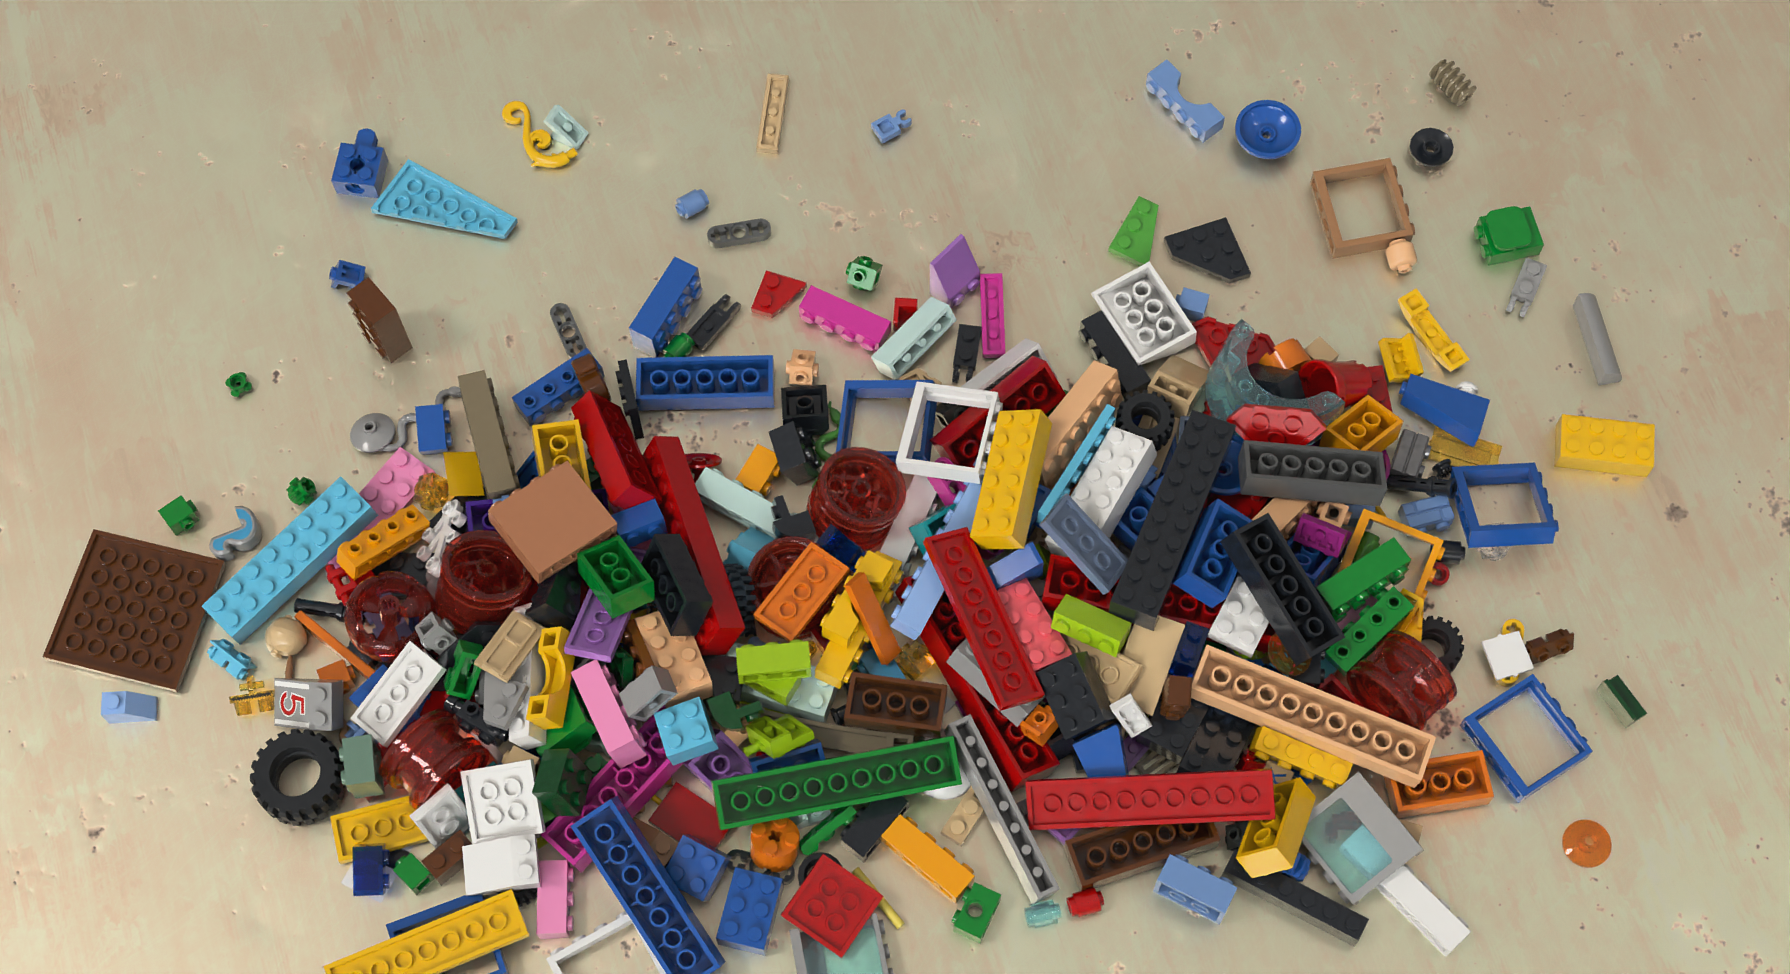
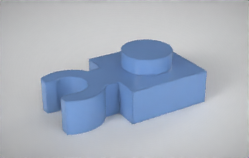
(889, 127)

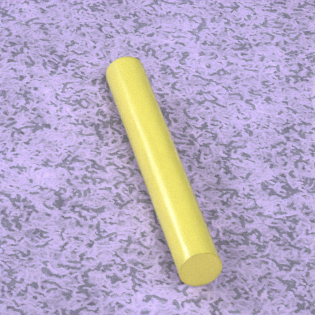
(883, 905)

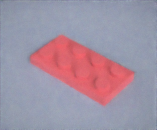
(1033, 625)

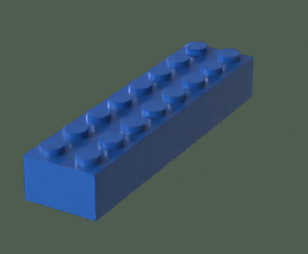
(646, 891)

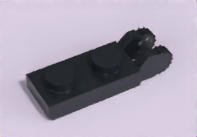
(713, 322)
(966, 350)

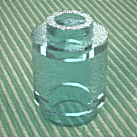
(1042, 914)

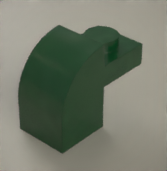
(729, 716)

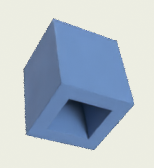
(1193, 303)

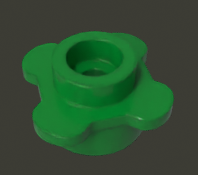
(237, 378)

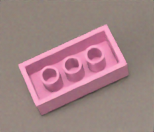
(607, 711)

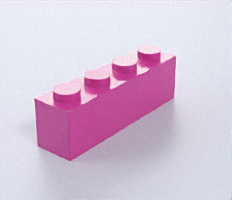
(844, 319)

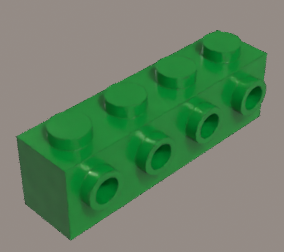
(1369, 629)

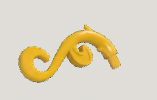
(540, 135)

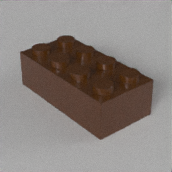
(378, 320)
(895, 705)

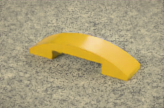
(1429, 331)

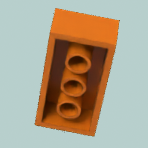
(1446, 785)

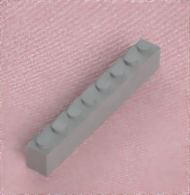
(1002, 810)

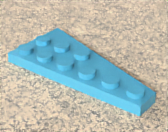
(430, 199)
(1079, 461)

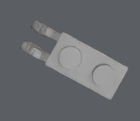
(1526, 285)

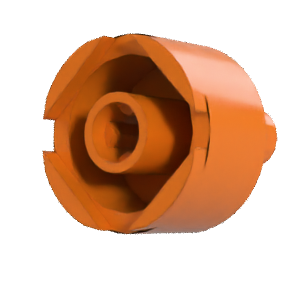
(1287, 355)
(774, 844)

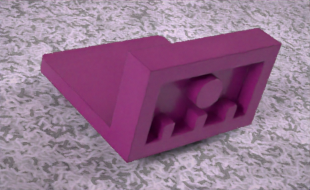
(1321, 535)

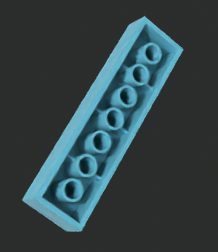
(289, 560)

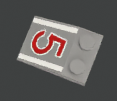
(308, 703)

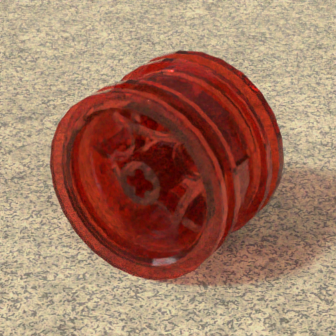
(862, 484)
(480, 580)

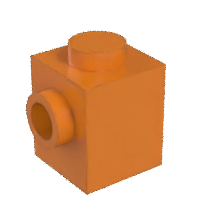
(339, 671)

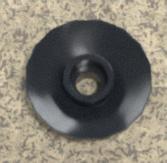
(1434, 140)

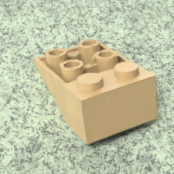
(1179, 383)

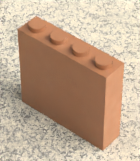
(552, 521)

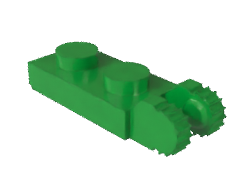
(826, 829)

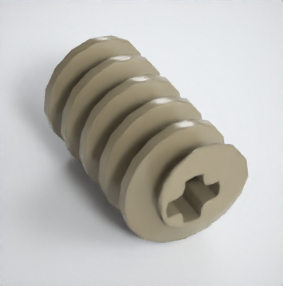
(1451, 82)

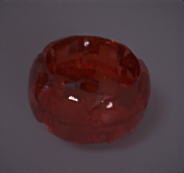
(367, 598)

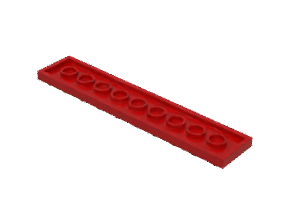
(1151, 799)

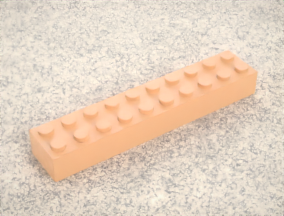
(1312, 716)

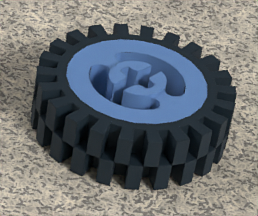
(741, 589)

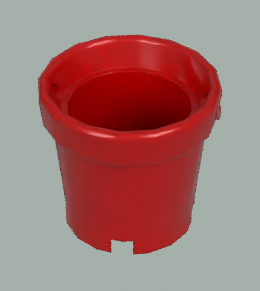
(1343, 378)

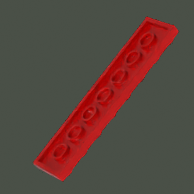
(983, 618)

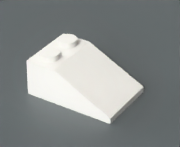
(501, 865)

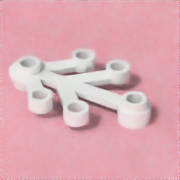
(452, 514)

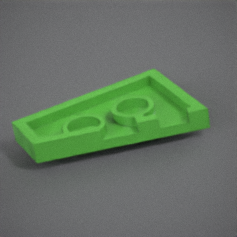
(1136, 234)

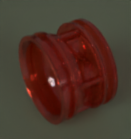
(1402, 680)

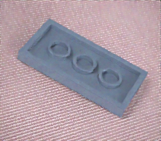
(1084, 543)

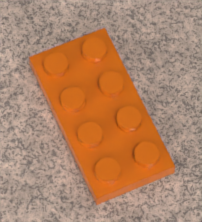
(801, 592)

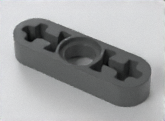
(744, 225)
(570, 323)

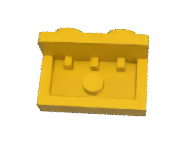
(1400, 358)

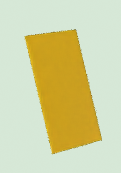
(463, 474)

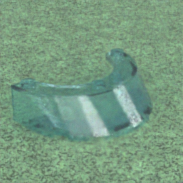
(1231, 384)

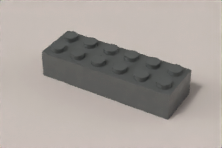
(1312, 473)

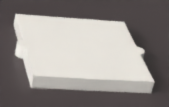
(1507, 655)

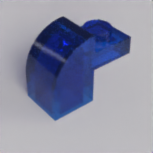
(841, 547)

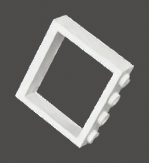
(952, 395)
(600, 932)

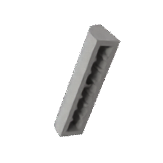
(1596, 339)

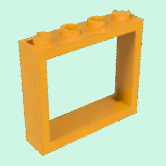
(1436, 552)

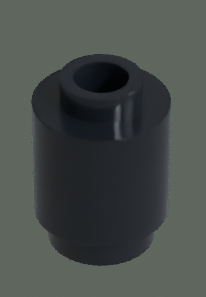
(1453, 552)

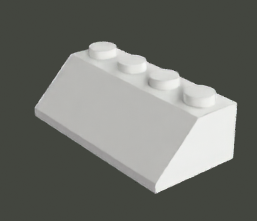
(1006, 365)

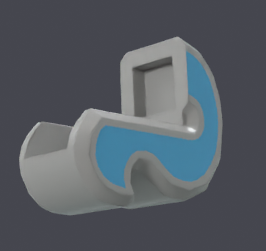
(239, 539)

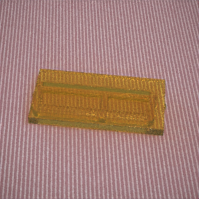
(1461, 454)

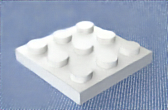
(502, 801)

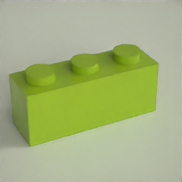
(1091, 625)
(773, 661)

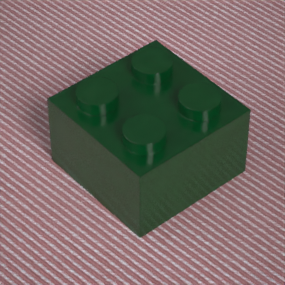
(562, 782)

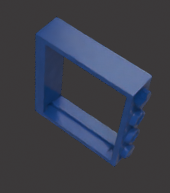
(884, 389)
(1504, 534)
(1497, 760)
(421, 918)

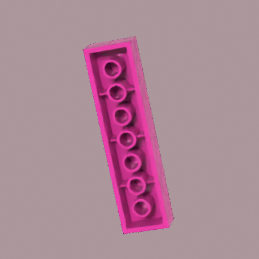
(632, 784)

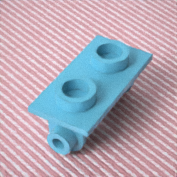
(239, 662)

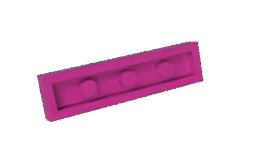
(992, 315)

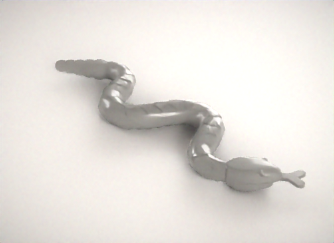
(411, 417)

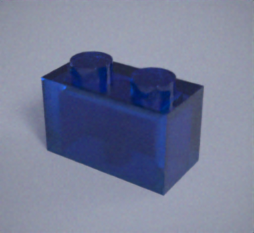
(1188, 650)
(370, 869)

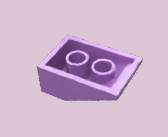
(954, 273)
(720, 763)

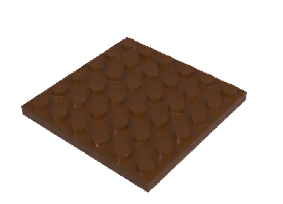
(134, 610)

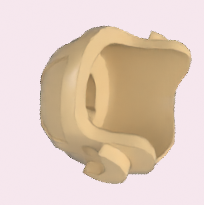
(285, 637)

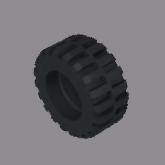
(282, 753)

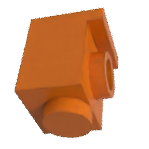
(1037, 730)

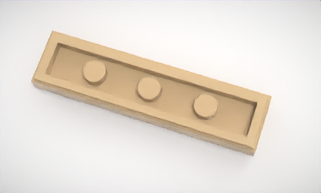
(772, 113)

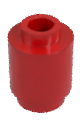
(1085, 902)

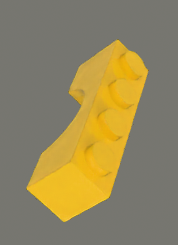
(841, 623)
(549, 706)

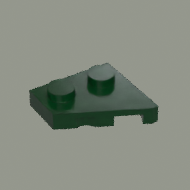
(622, 667)

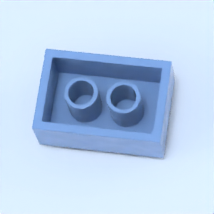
(1195, 888)

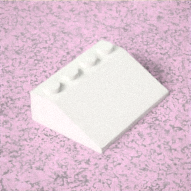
(1145, 315)

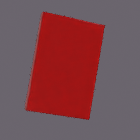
(687, 813)

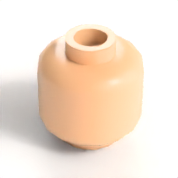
(1401, 255)

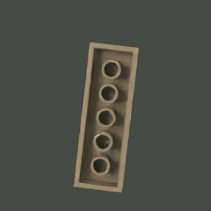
(488, 434)

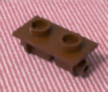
(1558, 643)

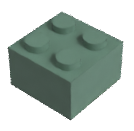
(361, 766)

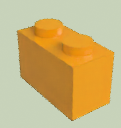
(759, 470)

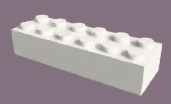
(1111, 480)

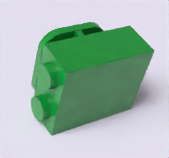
(1508, 235)
(577, 727)

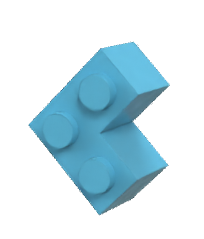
(746, 546)

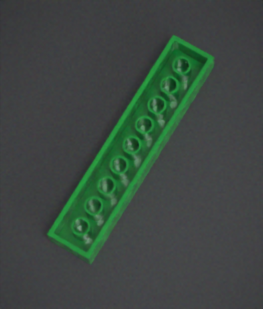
(836, 782)

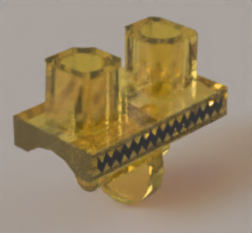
(242, 702)

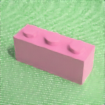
(555, 899)

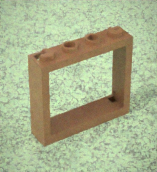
(1365, 244)

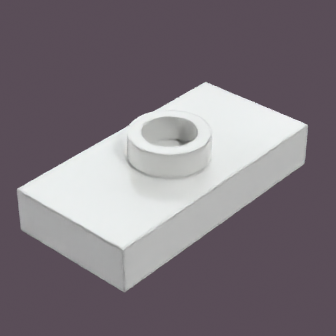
(1130, 715)

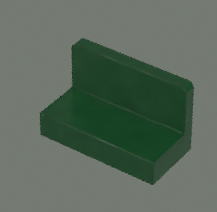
(1621, 701)

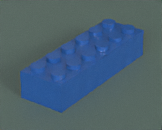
(705, 382)

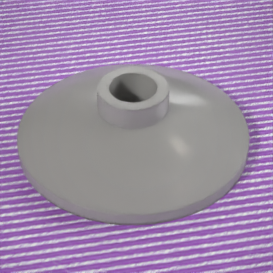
(376, 438)

